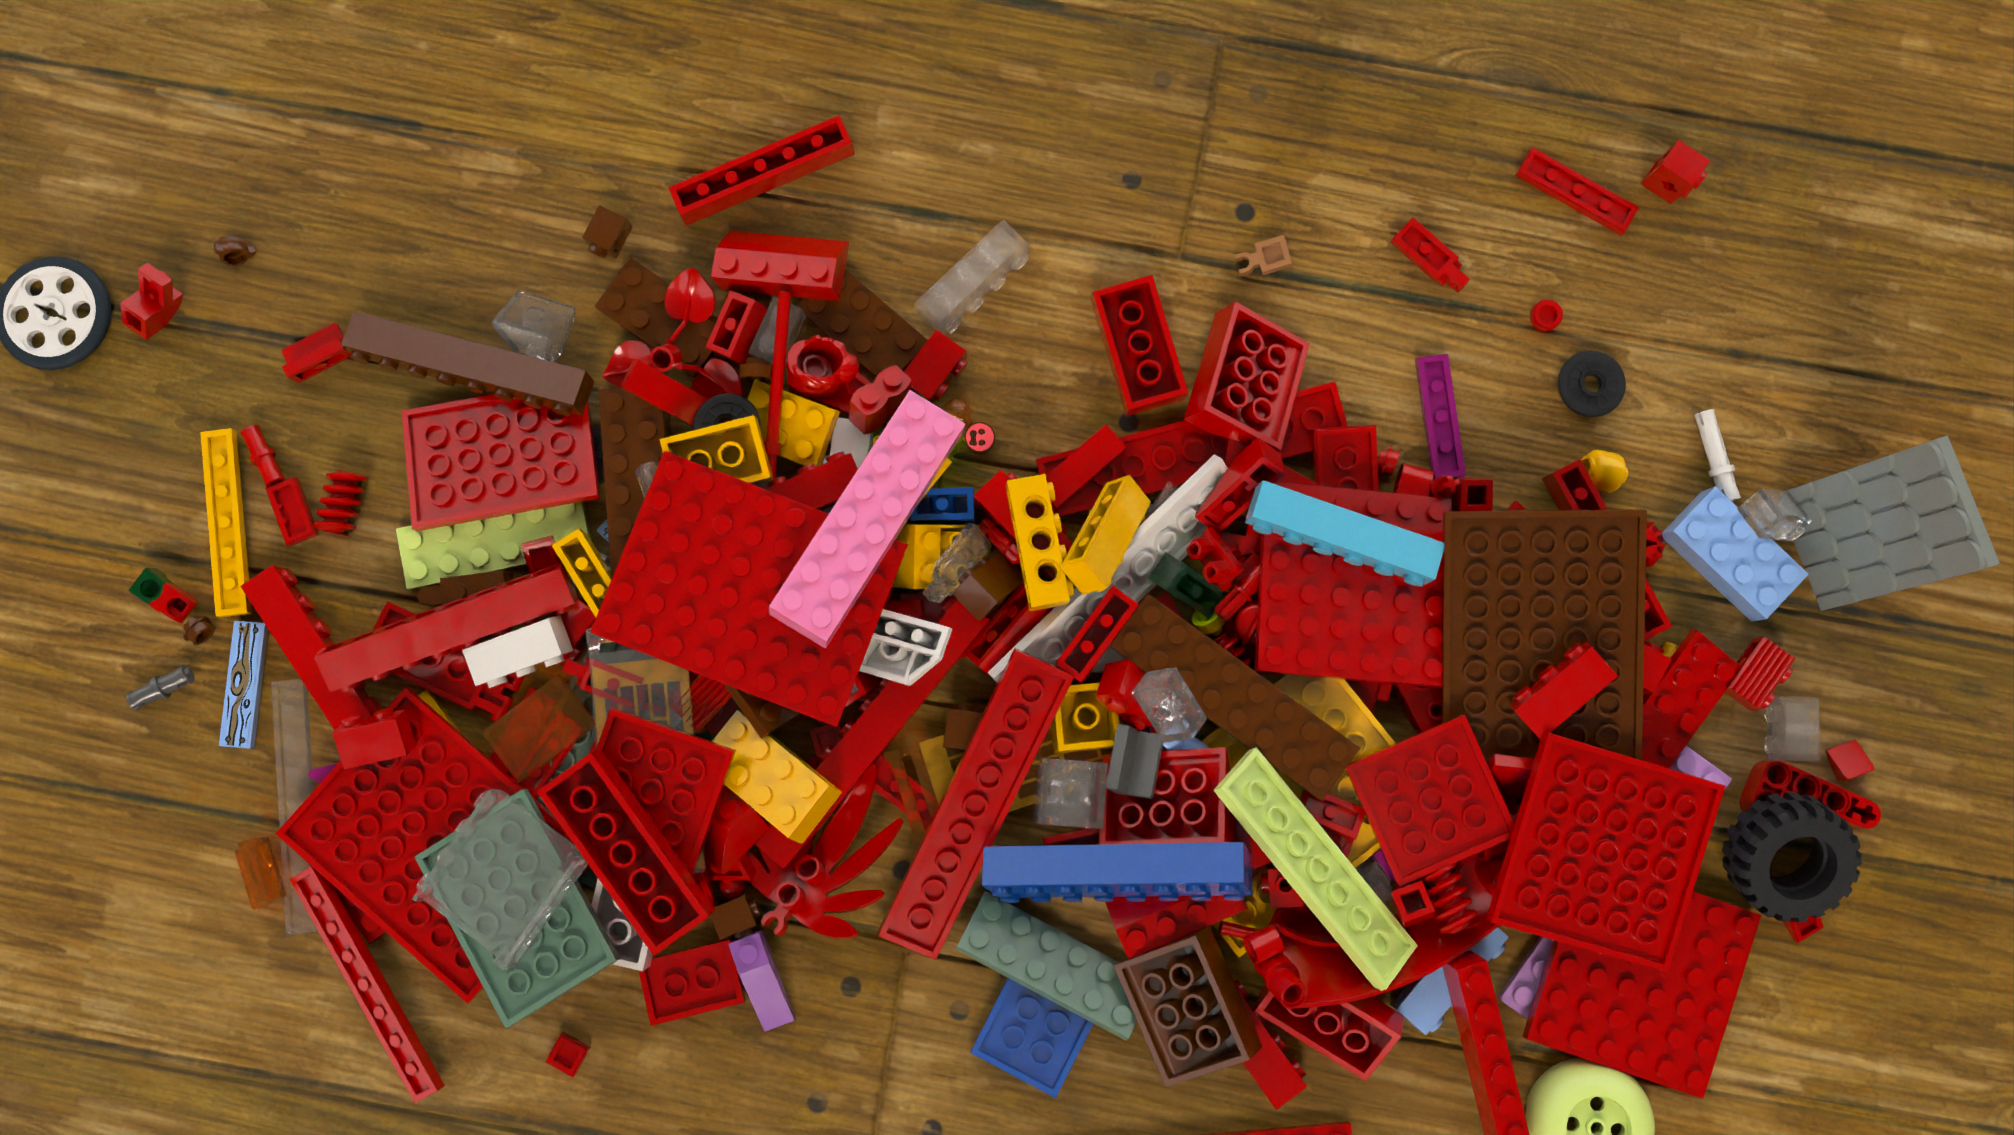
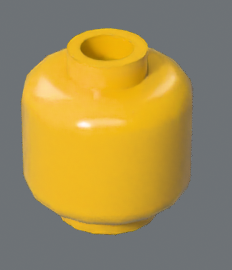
(1606, 470)

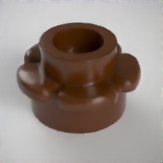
(198, 630)

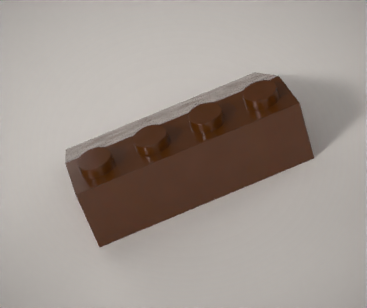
(1188, 1007)

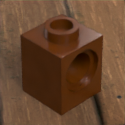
(607, 233)

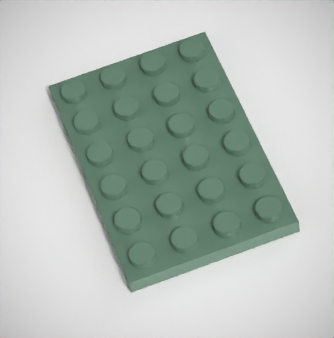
(561, 957)

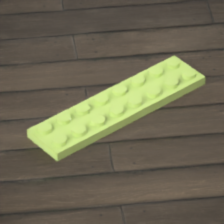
(1316, 868)

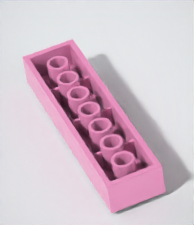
(866, 519)

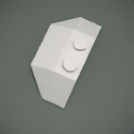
(904, 648)

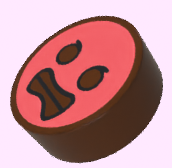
(980, 438)

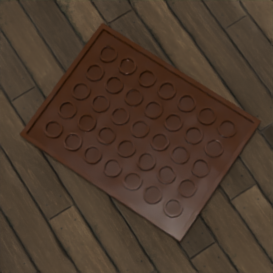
(1525, 593)

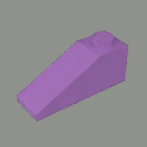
(762, 979)

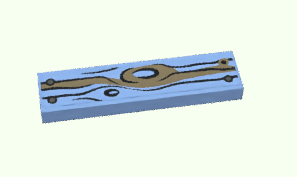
(244, 685)

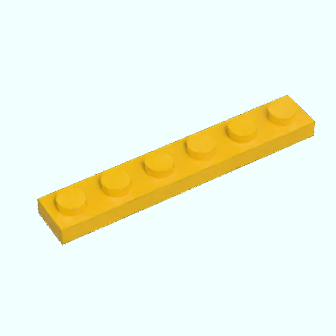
(225, 522)

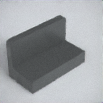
(1134, 762)

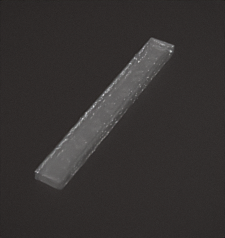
(293, 785)

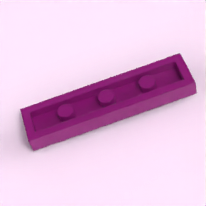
(1440, 416)

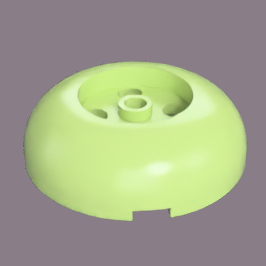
(1567, 1092)

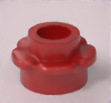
(1387, 461)

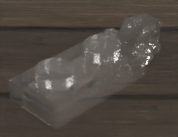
(962, 554)

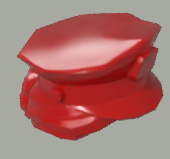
(819, 366)

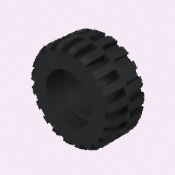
(1814, 885)

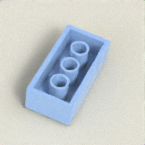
(1730, 555)

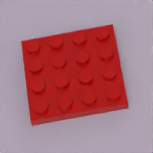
(670, 775)
(1431, 800)

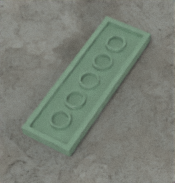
(1048, 964)

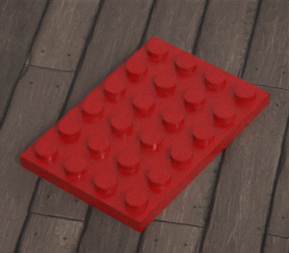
(495, 460)

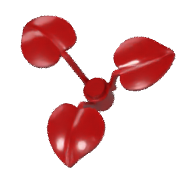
(693, 300)

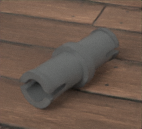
(160, 687)

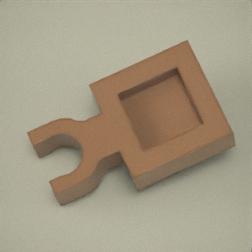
(1269, 255)

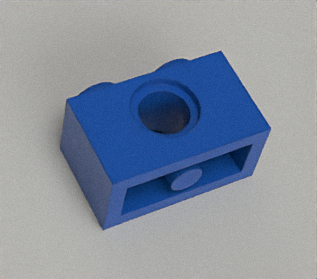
(945, 507)

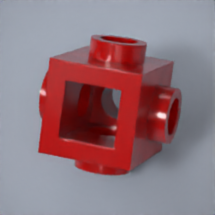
(1279, 895)

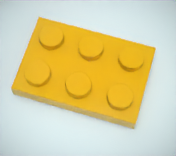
(803, 424)

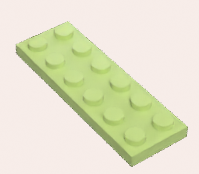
(482, 544)

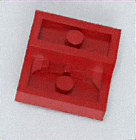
(1337, 818)

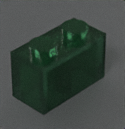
(1187, 585)

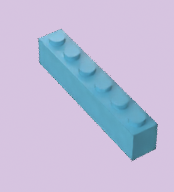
(1344, 533)

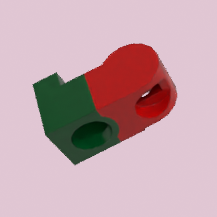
(163, 595)

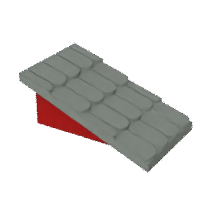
(1891, 526)

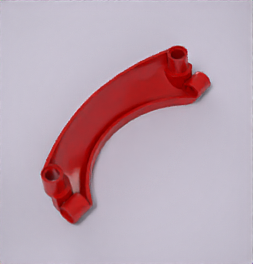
(1317, 972)

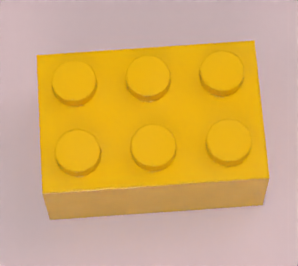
(727, 447)

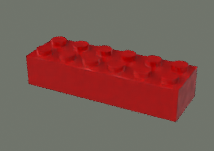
(626, 851)

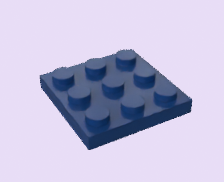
(1031, 1037)

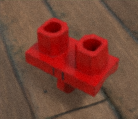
(1217, 558)

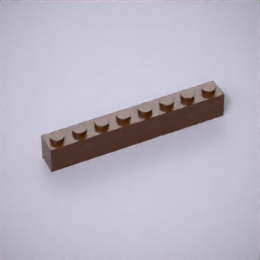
(468, 363)

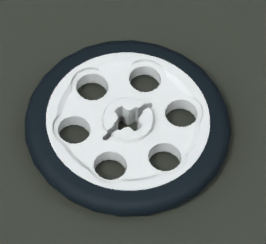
(89, 330)

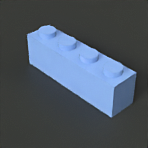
(1428, 998)

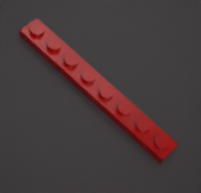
(367, 984)

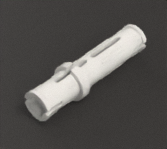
(1716, 453)

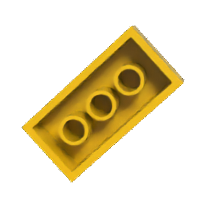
(775, 780)

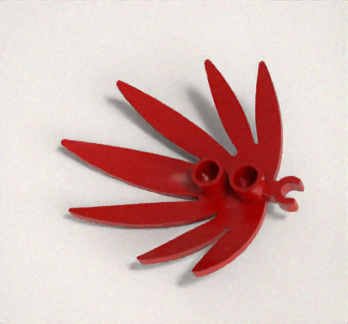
(807, 881)

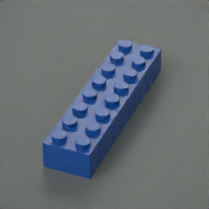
(1118, 871)

